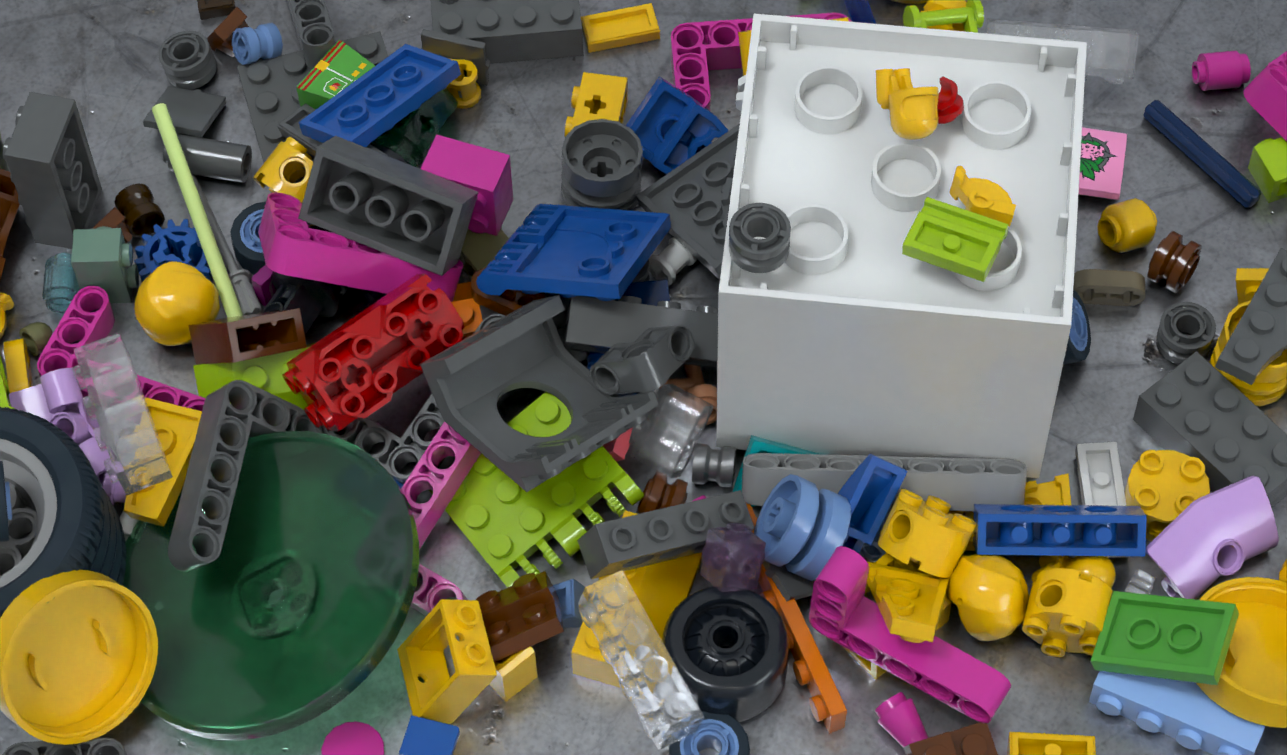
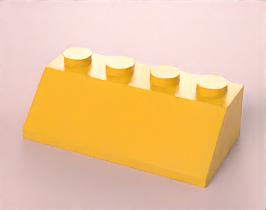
(659, 590)

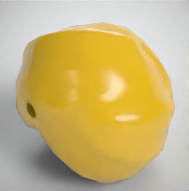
(173, 300)
(988, 595)

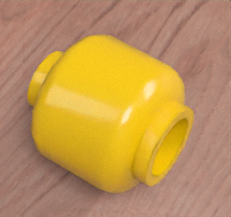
(1127, 225)

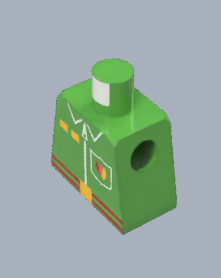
(332, 75)

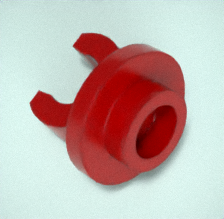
(949, 102)

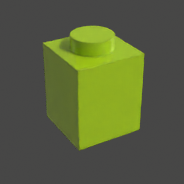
(1269, 168)

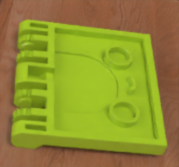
(513, 523)

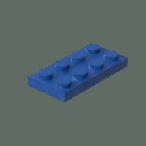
(381, 96)

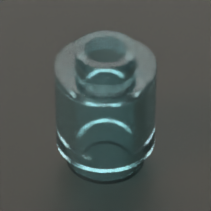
(59, 283)

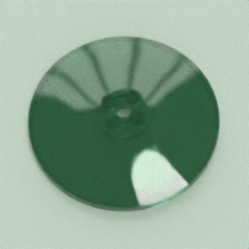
(303, 521)

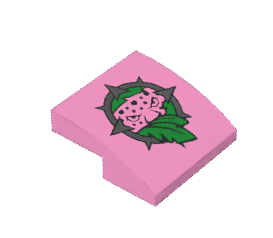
(1101, 163)

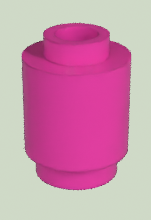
(1221, 70)

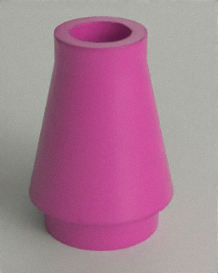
(901, 719)

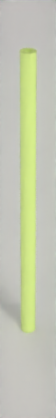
(196, 211)

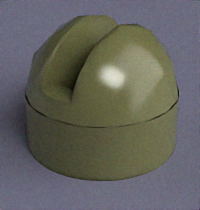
(36, 337)

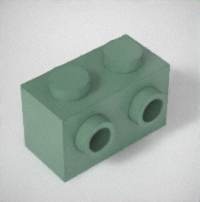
(105, 261)

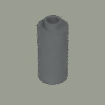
(215, 158)

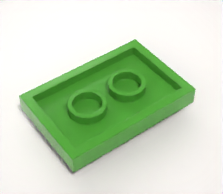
(1165, 637)

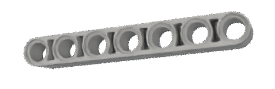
(954, 480)

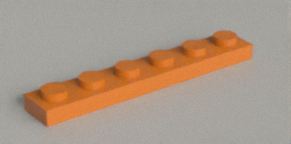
(808, 665)

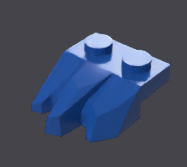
(673, 126)

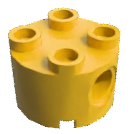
(284, 167)
(1165, 486)
(926, 533)
(1066, 611)

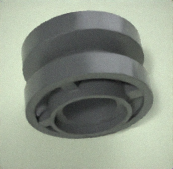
(187, 60)
(759, 221)
(1185, 318)

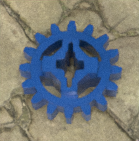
(169, 245)

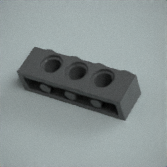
(659, 534)

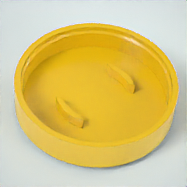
(76, 661)
(1256, 662)

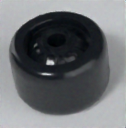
(734, 679)

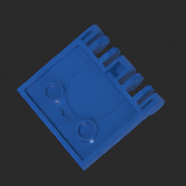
(575, 252)

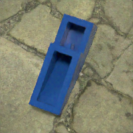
(870, 495)

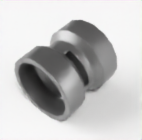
(714, 465)

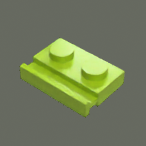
(955, 239)

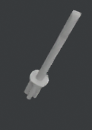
(240, 279)

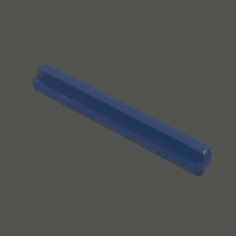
(1202, 154)

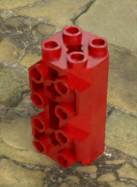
(374, 354)

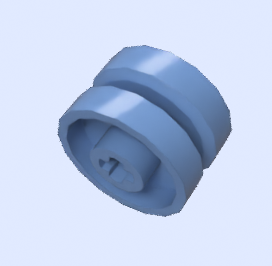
(802, 526)

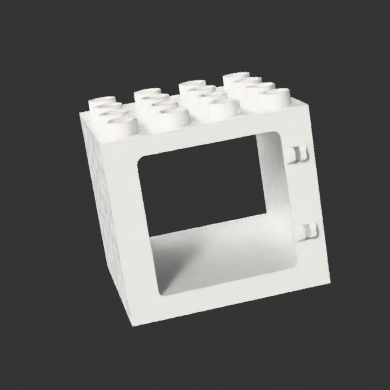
(850, 335)

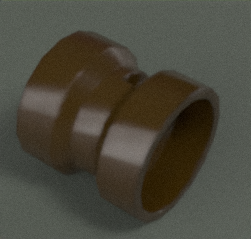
(138, 207)

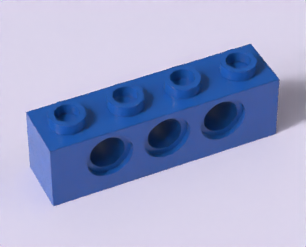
(1059, 530)

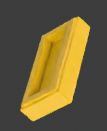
(620, 27)

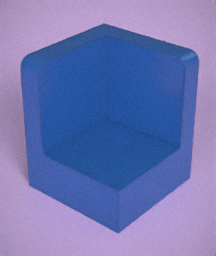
(429, 738)

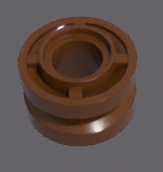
(1174, 262)
(660, 494)

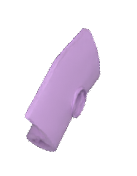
(61, 403)
(1214, 537)

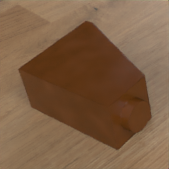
(247, 336)

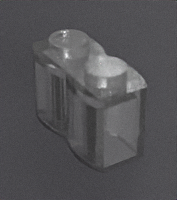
(670, 430)

